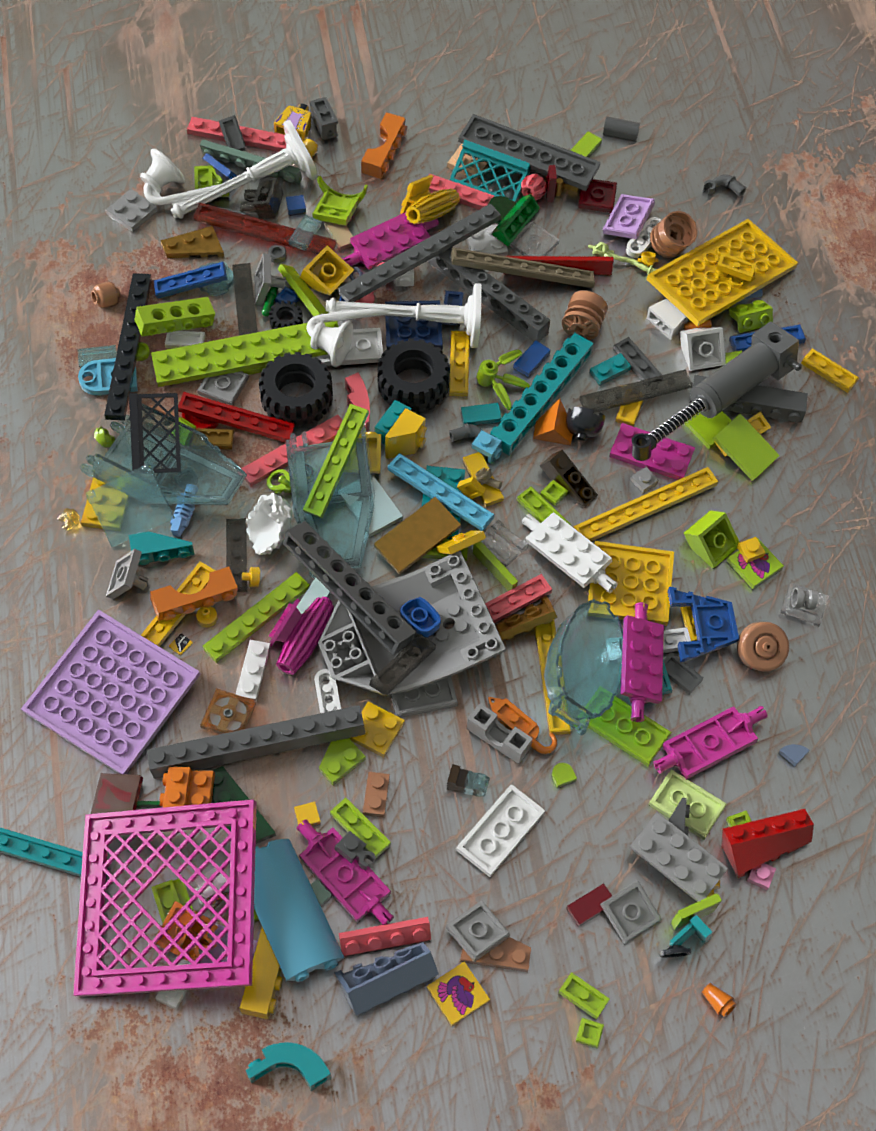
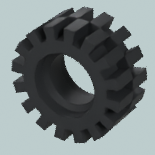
(282, 310)

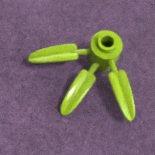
(488, 372)

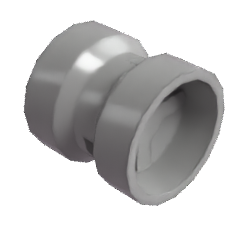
(804, 598)

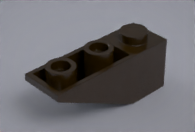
(563, 471)

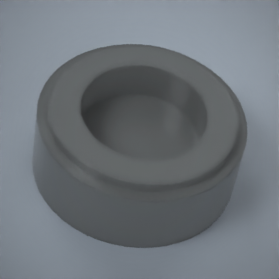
(278, 253)

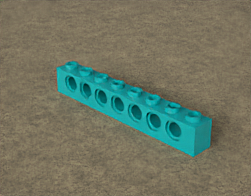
(560, 371)

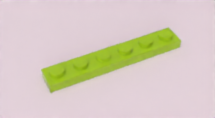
(336, 461)
(255, 617)

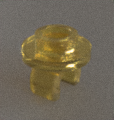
(71, 518)

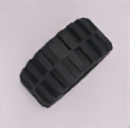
(419, 356)
(293, 369)

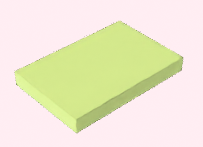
(703, 806)

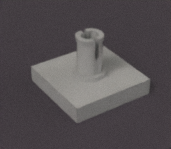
(264, 279)
(125, 575)

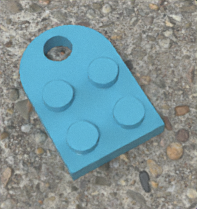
(102, 373)

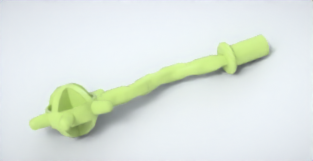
(602, 250)

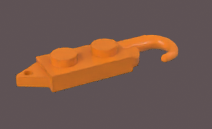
(512, 717)

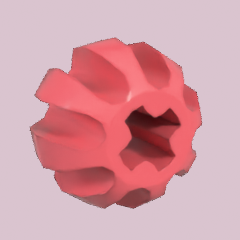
(534, 185)

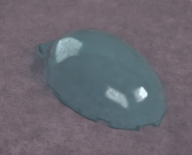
(584, 665)

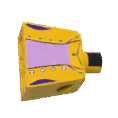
(299, 117)

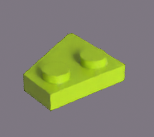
(340, 760)

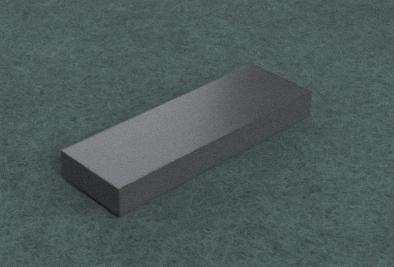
(639, 362)

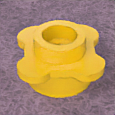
(648, 258)

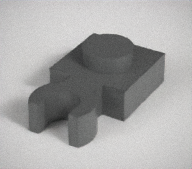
(353, 848)

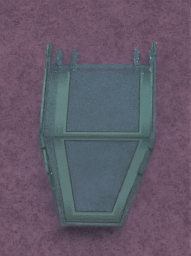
(205, 472)
(353, 501)

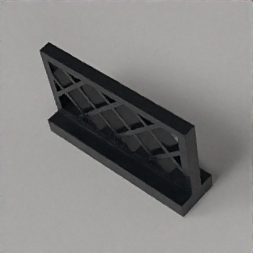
(137, 428)

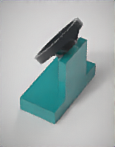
(695, 926)

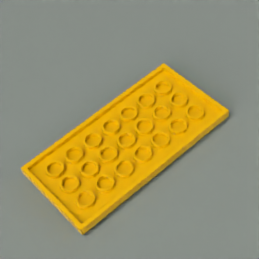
(704, 292)

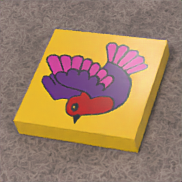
(458, 993)

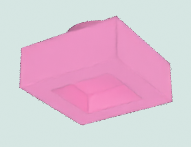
(762, 877)

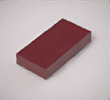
(551, 183)
(588, 905)

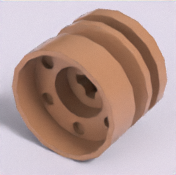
(673, 234)
(584, 314)

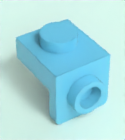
(488, 446)

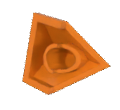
(553, 425)

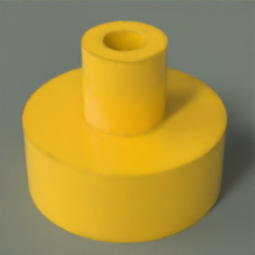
(253, 576)
(206, 617)

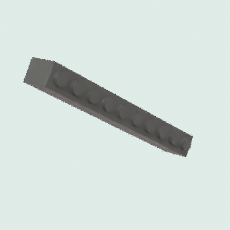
(257, 741)

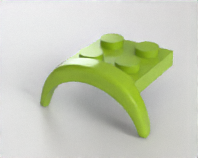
(335, 206)

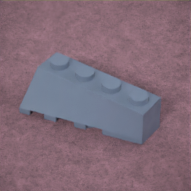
(386, 977)

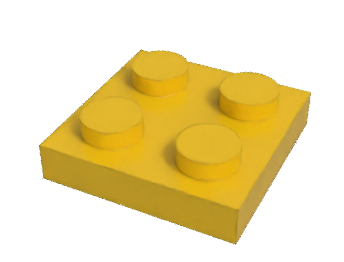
(380, 729)

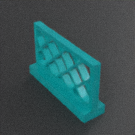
(492, 157)

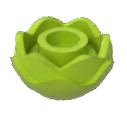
(103, 437)

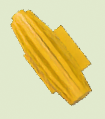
(425, 206)

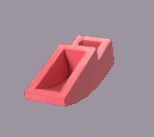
(358, 394)

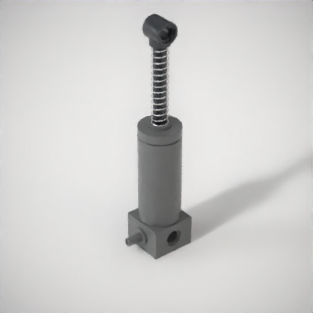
(770, 354)

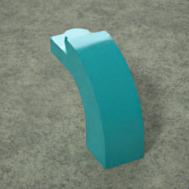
(294, 1057)

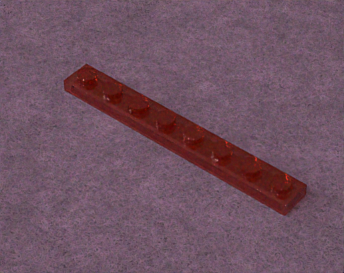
(256, 227)

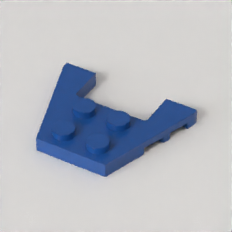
(713, 623)

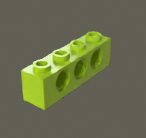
(174, 316)

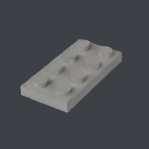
(678, 857)

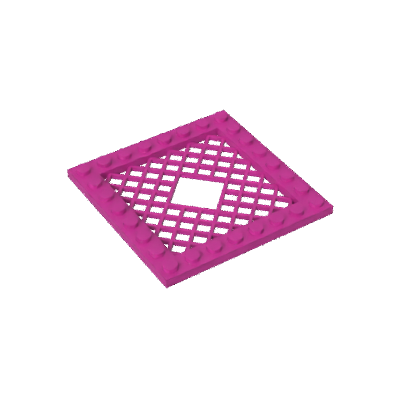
(237, 970)

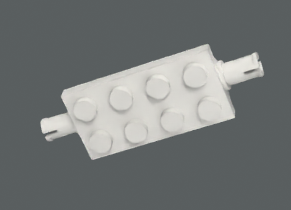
(569, 551)

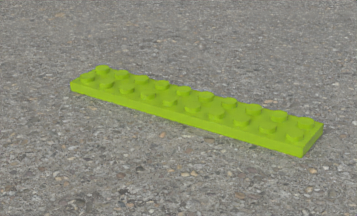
(232, 354)

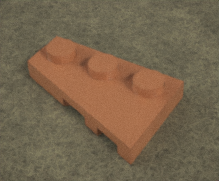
(507, 955)

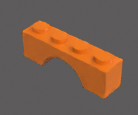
(376, 160)
(169, 602)

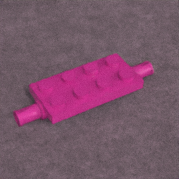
(387, 240)
(642, 661)
(710, 742)
(353, 887)

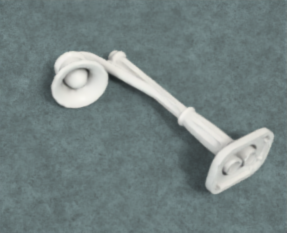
(165, 171)
(338, 339)

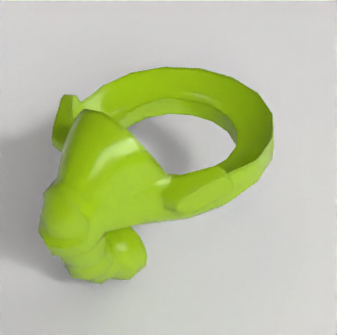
(283, 479)

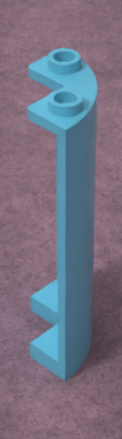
(292, 913)

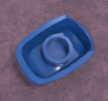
(421, 616)

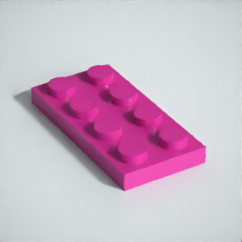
(668, 458)

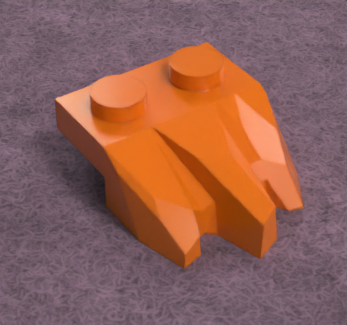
(185, 940)

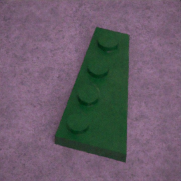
(227, 790)

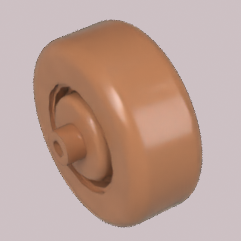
(763, 646)

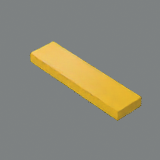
(459, 364)

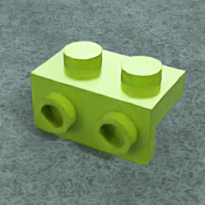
(752, 315)

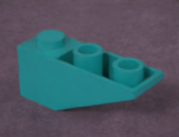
(159, 547)

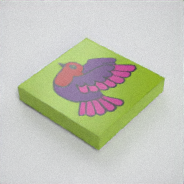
(758, 570)

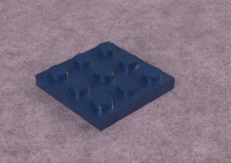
(406, 328)

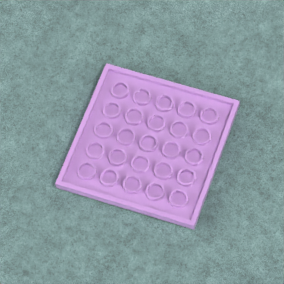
(111, 692)

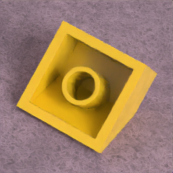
(326, 272)
(405, 435)

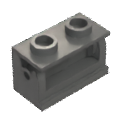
(324, 118)

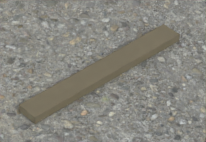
(522, 267)

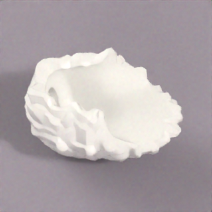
(268, 523)

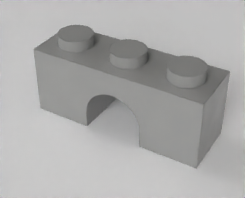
(486, 726)

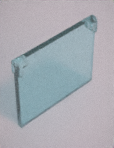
(130, 505)

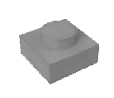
(644, 480)

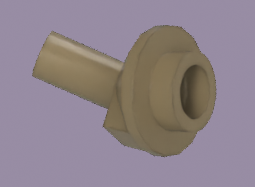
(484, 477)

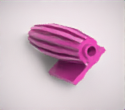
(300, 632)

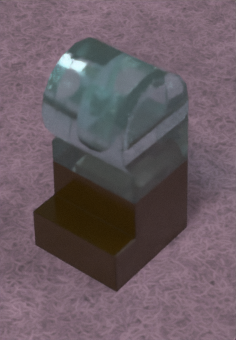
(467, 781)

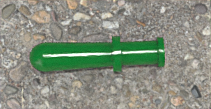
(270, 297)

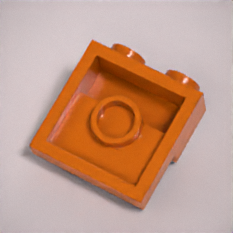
(186, 787)

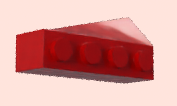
(765, 839)

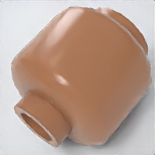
(105, 294)

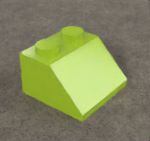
(712, 538)

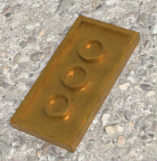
(417, 535)

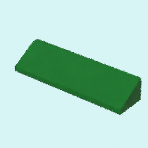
(516, 220)

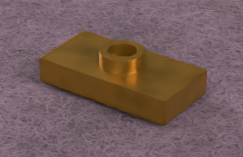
(219, 437)

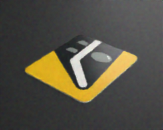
(180, 644)

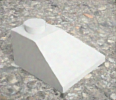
(703, 347)

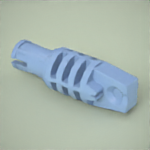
(182, 518)

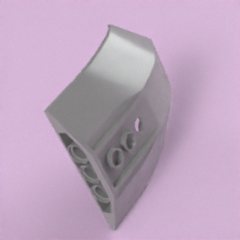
(449, 587)

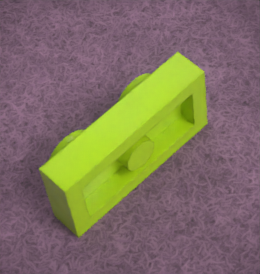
(584, 995)

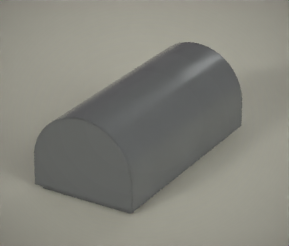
(621, 128)

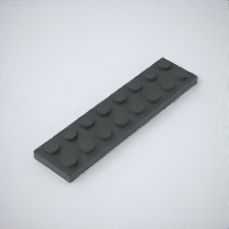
(570, 166)

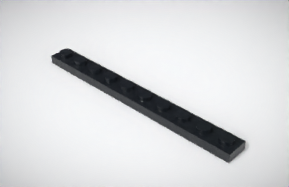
(127, 349)

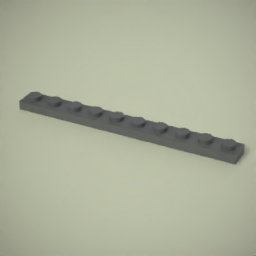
(419, 254)

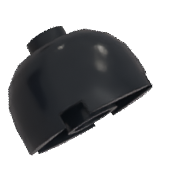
(584, 423)

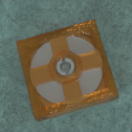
(227, 712)

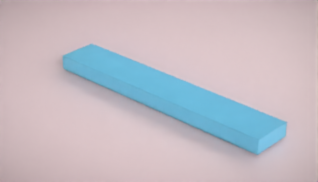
(447, 495)

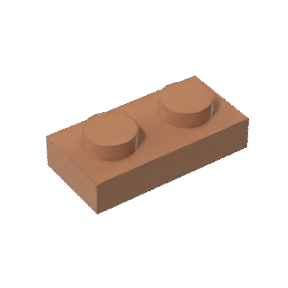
(376, 794)

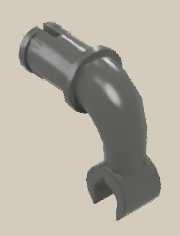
(726, 180)
(467, 430)

